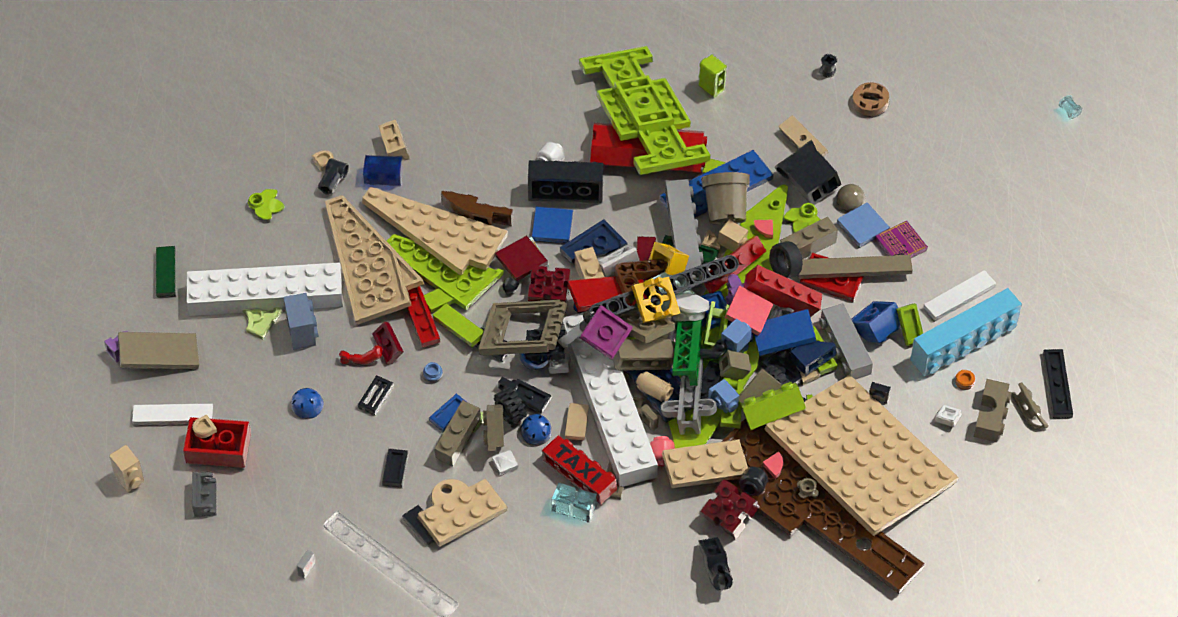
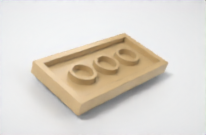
(704, 463)

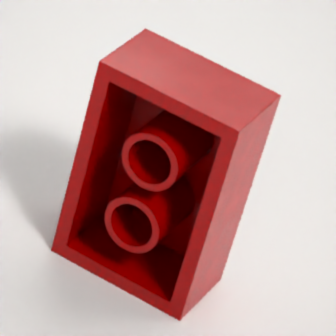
(224, 448)

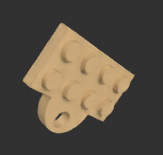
(460, 509)

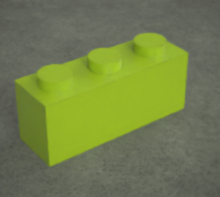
(773, 405)

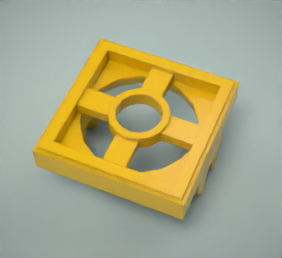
(664, 283)

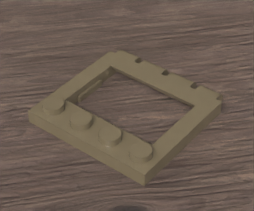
(498, 320)

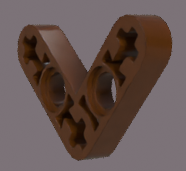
(628, 272)

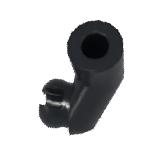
(715, 352)

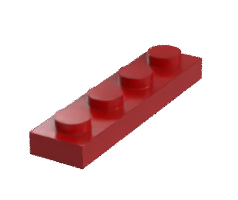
(745, 255)
(422, 318)

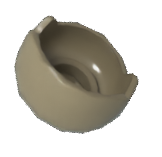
(850, 197)

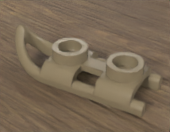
(1033, 410)

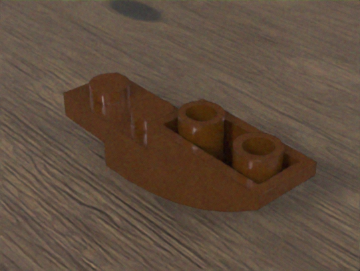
(470, 208)

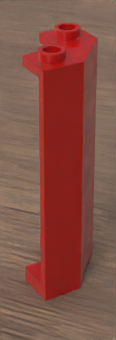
(610, 150)

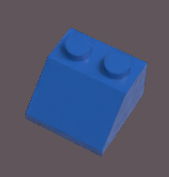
(877, 321)

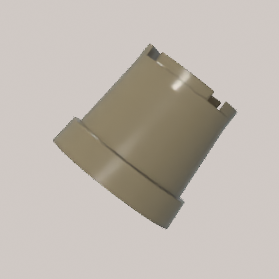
(726, 196)

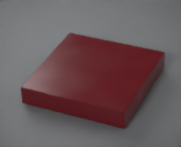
(520, 257)

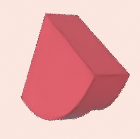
(764, 227)
(774, 465)

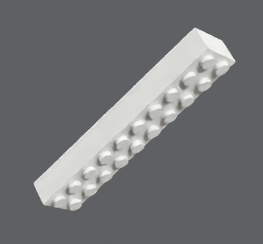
(612, 411)

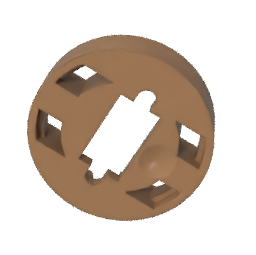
(871, 107)

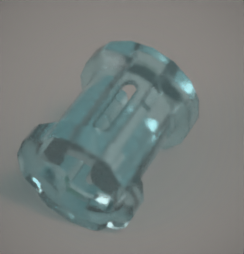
(1070, 107)

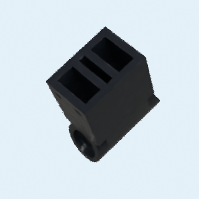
(809, 173)

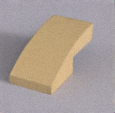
(577, 421)

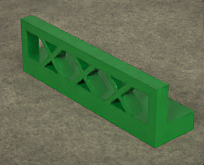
(692, 360)

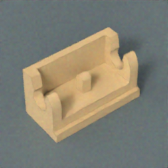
(393, 139)

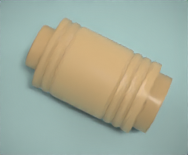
(654, 386)

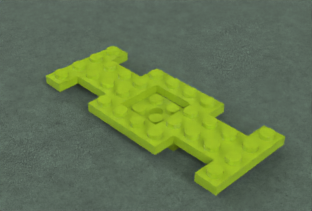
(653, 121)

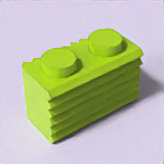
(712, 75)

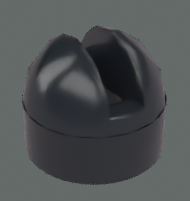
(510, 285)

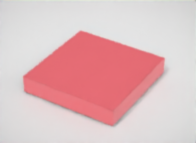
(749, 309)

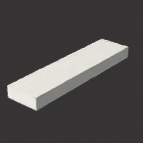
(959, 295)
(169, 413)

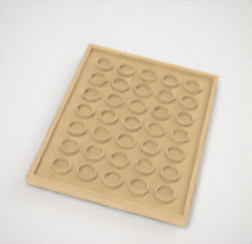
(862, 455)

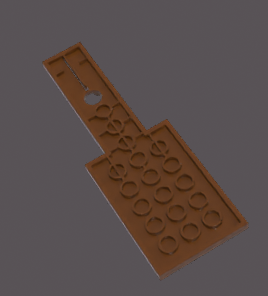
(822, 514)

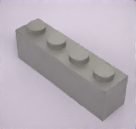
(848, 343)

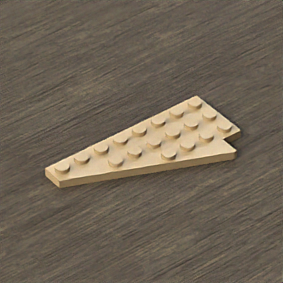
(445, 235)
(372, 269)

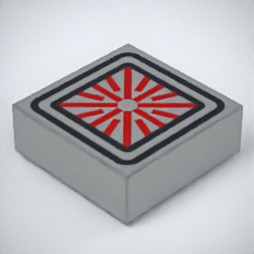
(306, 564)

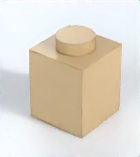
(732, 236)

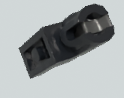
(716, 563)

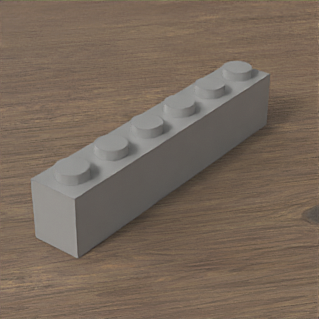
(682, 221)

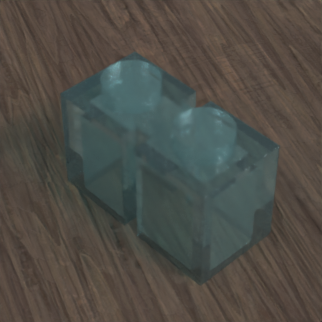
(583, 502)

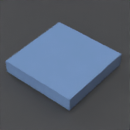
(862, 224)

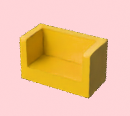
(675, 258)

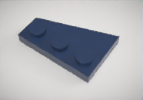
(600, 237)

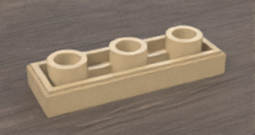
(797, 132)

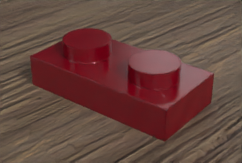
(388, 341)

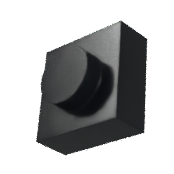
(880, 392)

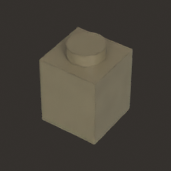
(734, 365)

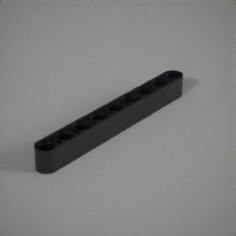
(684, 278)

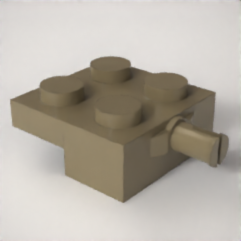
(494, 421)

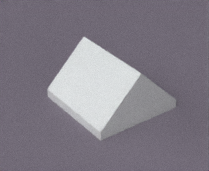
(622, 255)

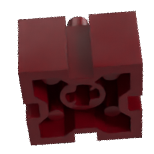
(549, 284)
(730, 509)

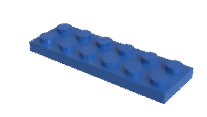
(747, 163)

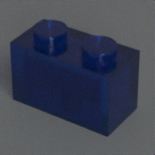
(382, 170)

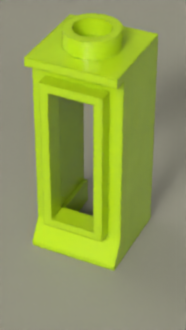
(717, 313)

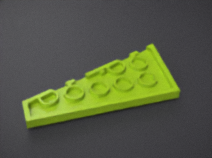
(472, 282)

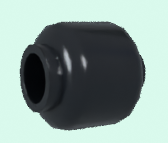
(753, 481)

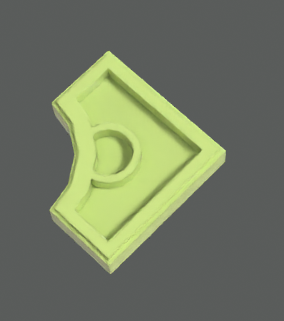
(261, 320)

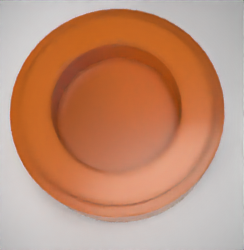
(965, 379)

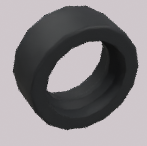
(793, 256)

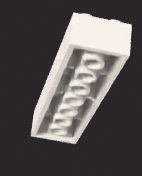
(262, 288)

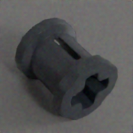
(828, 65)

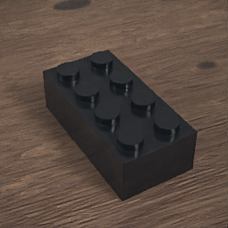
(565, 181)

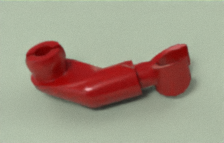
(365, 359)

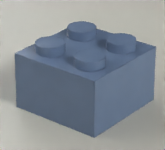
(301, 320)

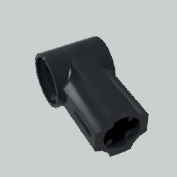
(334, 172)

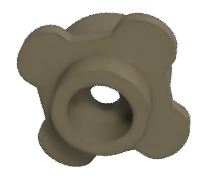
(807, 483)

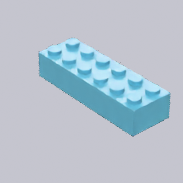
(965, 332)

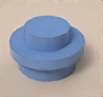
(432, 371)

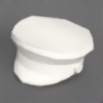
(691, 307)

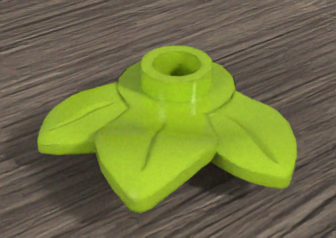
(266, 204)
(800, 216)

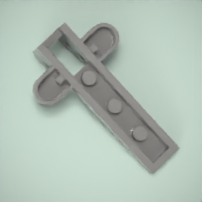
(689, 398)

